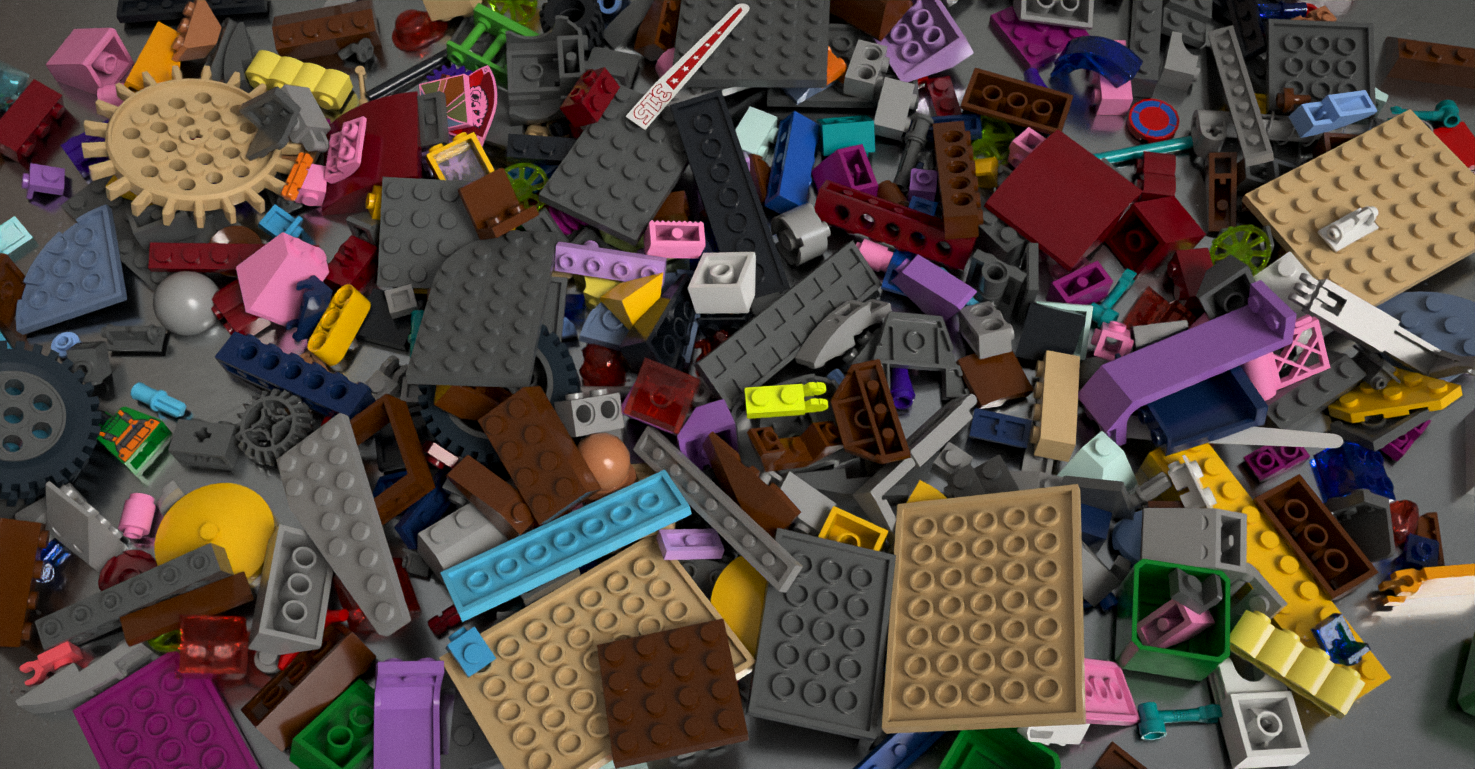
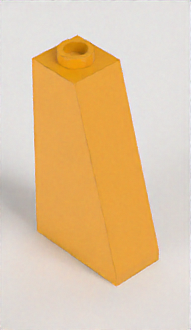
(154, 58)

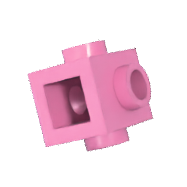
(1023, 146)
(1106, 349)

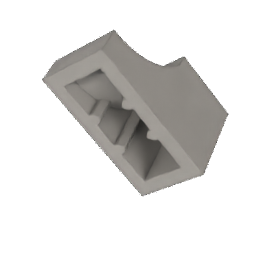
(1178, 65)

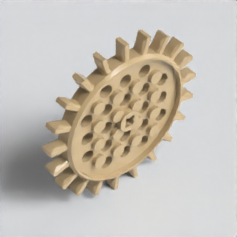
(178, 120)

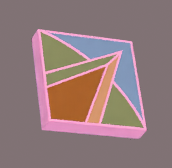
(457, 99)

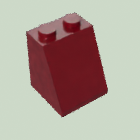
(1152, 233)

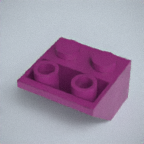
(847, 167)

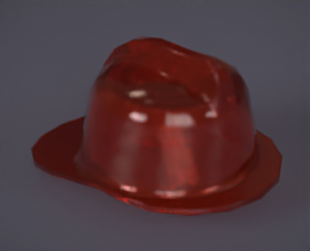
(415, 29)

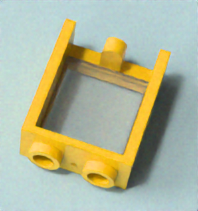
(459, 160)

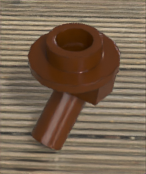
(1287, 100)

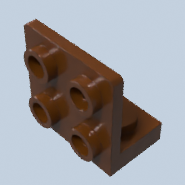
(494, 205)

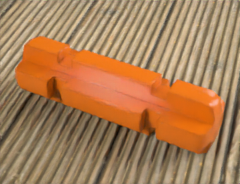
(296, 176)

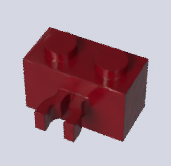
(353, 265)

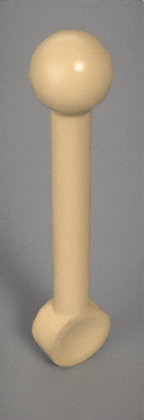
(360, 72)

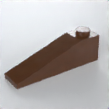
(763, 503)

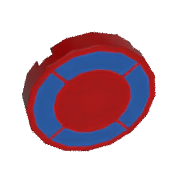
(1153, 120)

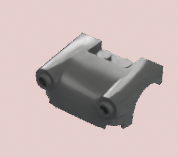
(543, 71)
(789, 427)

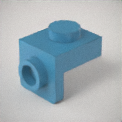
(279, 221)
(469, 650)

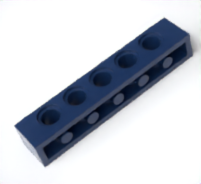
(272, 368)

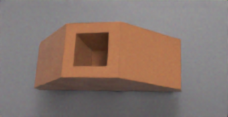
(197, 31)

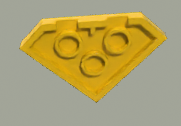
(1396, 398)

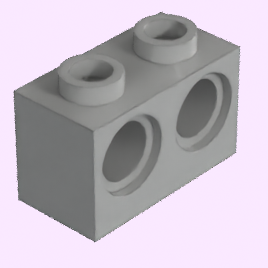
(865, 70)
(985, 330)
(594, 413)

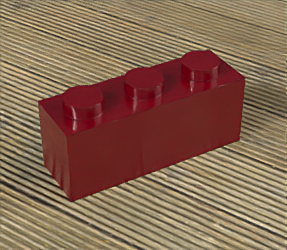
(29, 120)

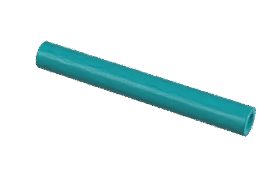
(1136, 151)

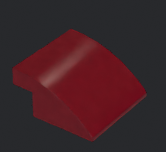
(389, 150)
(1063, 199)

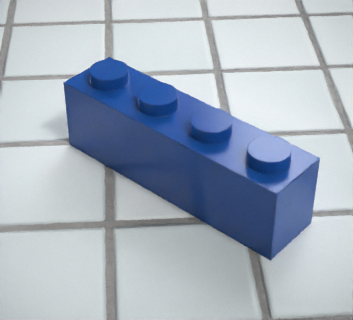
(792, 163)

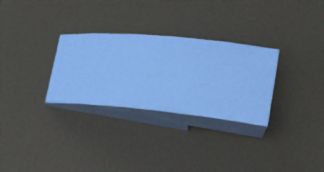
(1332, 113)

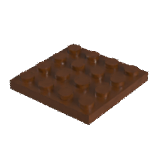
(671, 693)

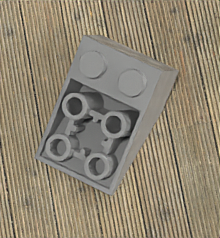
(81, 527)
(1196, 538)

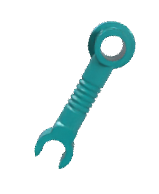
(1445, 111)
(1103, 312)
(1153, 720)

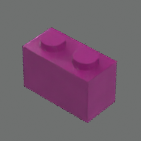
(1081, 286)

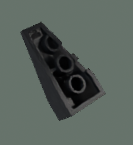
(662, 329)

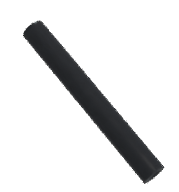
(408, 76)

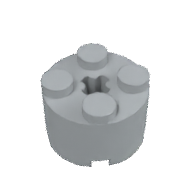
(800, 234)

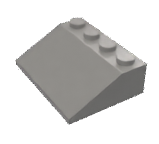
(459, 538)

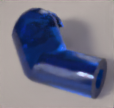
(48, 555)

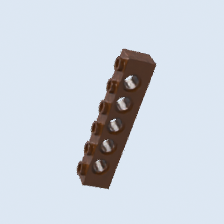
(957, 180)

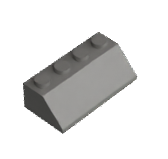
(291, 595)

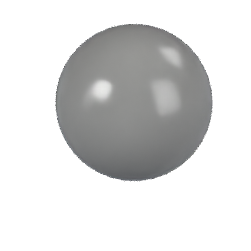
(185, 303)

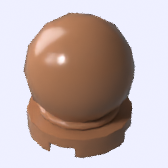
(609, 463)

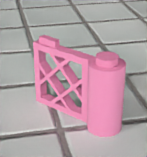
(1265, 371)

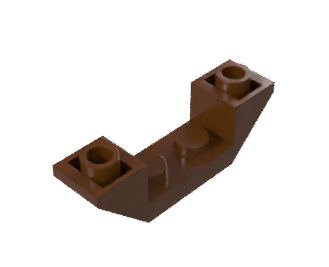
(794, 452)

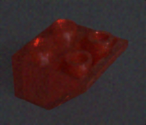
(211, 647)

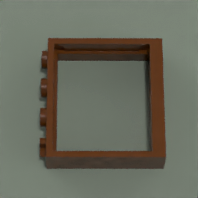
(419, 479)

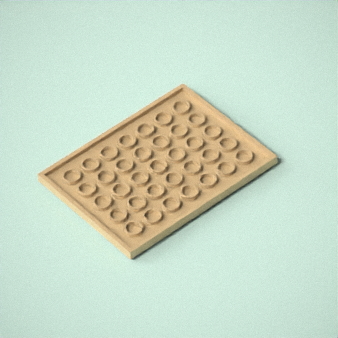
(1420, 199)
(987, 613)
(545, 688)

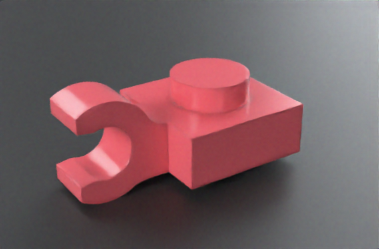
(51, 661)

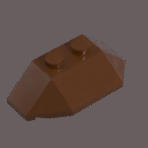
(868, 415)

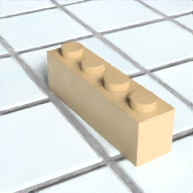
(1056, 406)

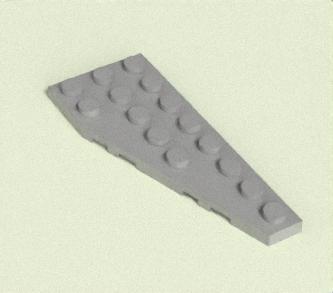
(338, 511)

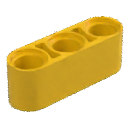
(339, 325)

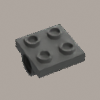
(995, 280)

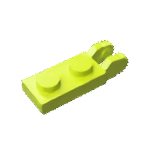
(784, 400)

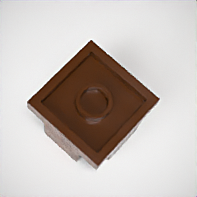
(10, 289)

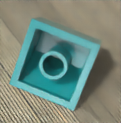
(846, 132)

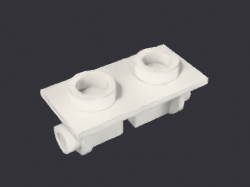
(1350, 228)
(1188, 476)

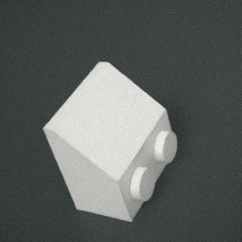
(724, 283)

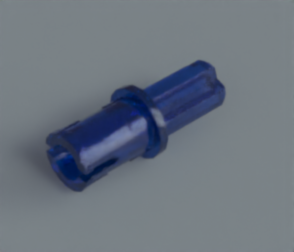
(1282, 10)

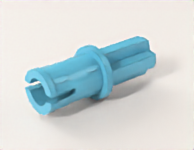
(158, 400)

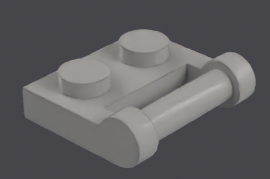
(1260, 598)

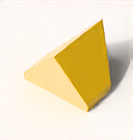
(633, 298)

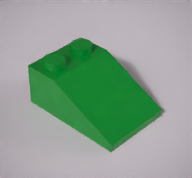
(340, 734)

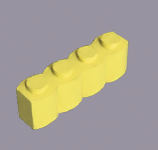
(327, 85)
(1295, 665)

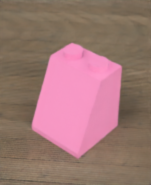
(90, 59)
(271, 277)

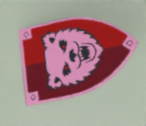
(483, 103)

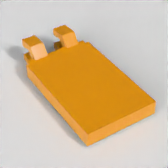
(1429, 583)

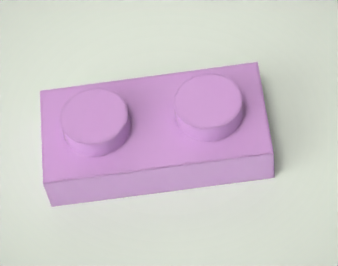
(690, 544)

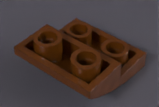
(994, 378)

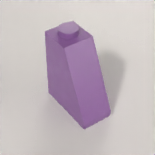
(932, 287)

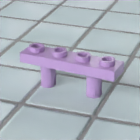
(606, 263)

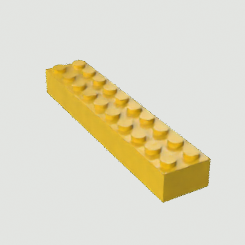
(1268, 554)

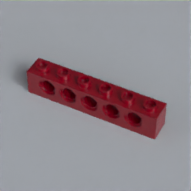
(885, 212)

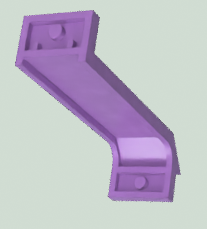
(1186, 360)
(407, 714)

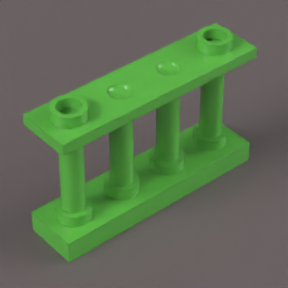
(496, 24)

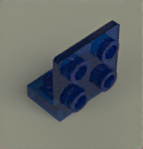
(1351, 469)

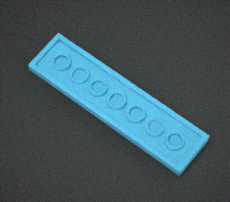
(564, 544)

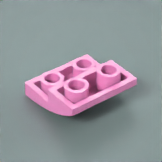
(345, 150)

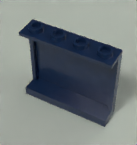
(1204, 412)

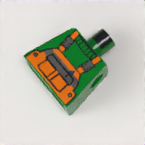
(132, 437)

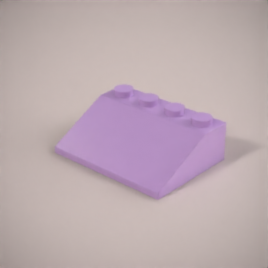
(925, 41)

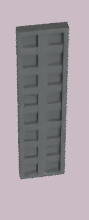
(782, 327)

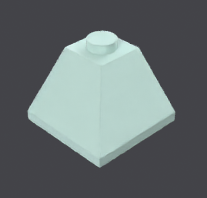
(1101, 460)

